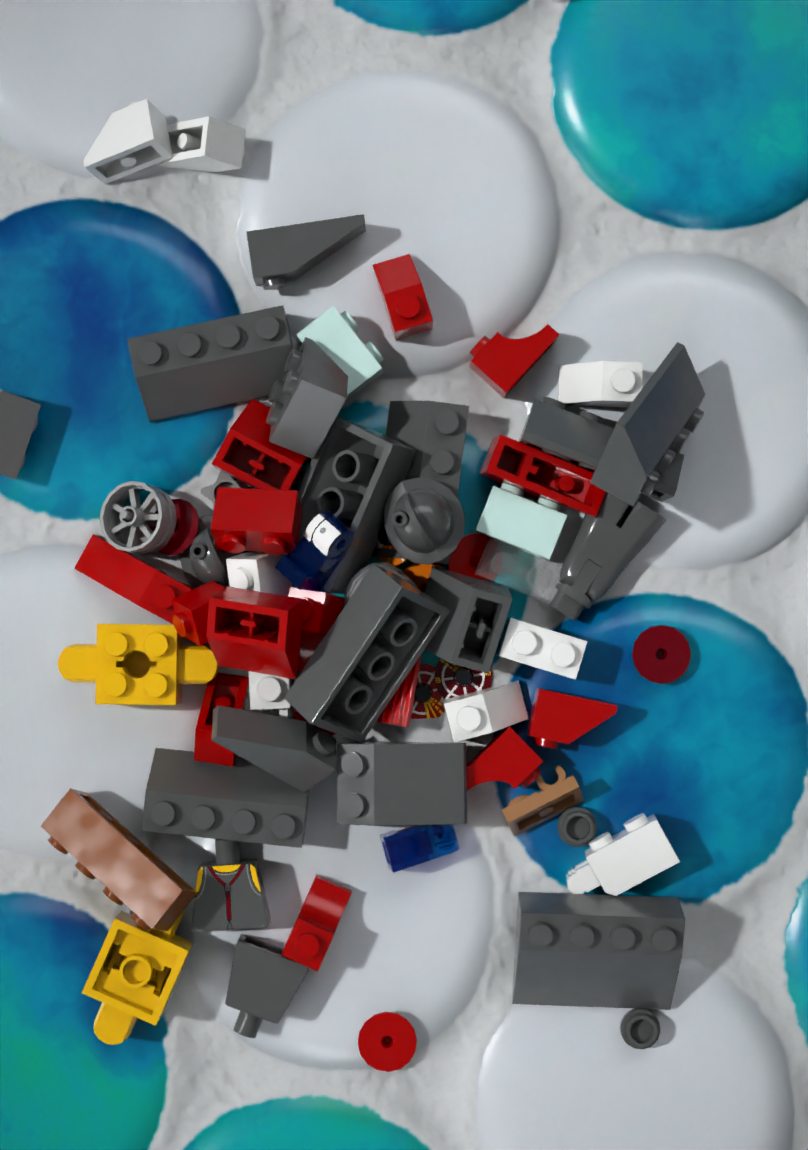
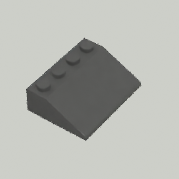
(597, 950)

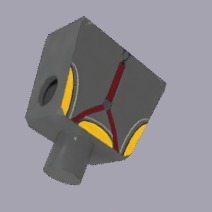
(229, 892)

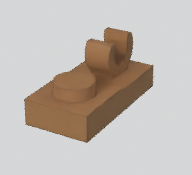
(530, 810)

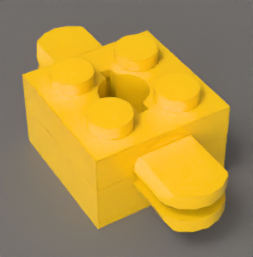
(138, 664)
(134, 976)

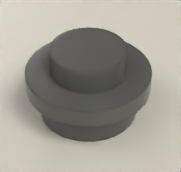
(577, 826)
(640, 1028)

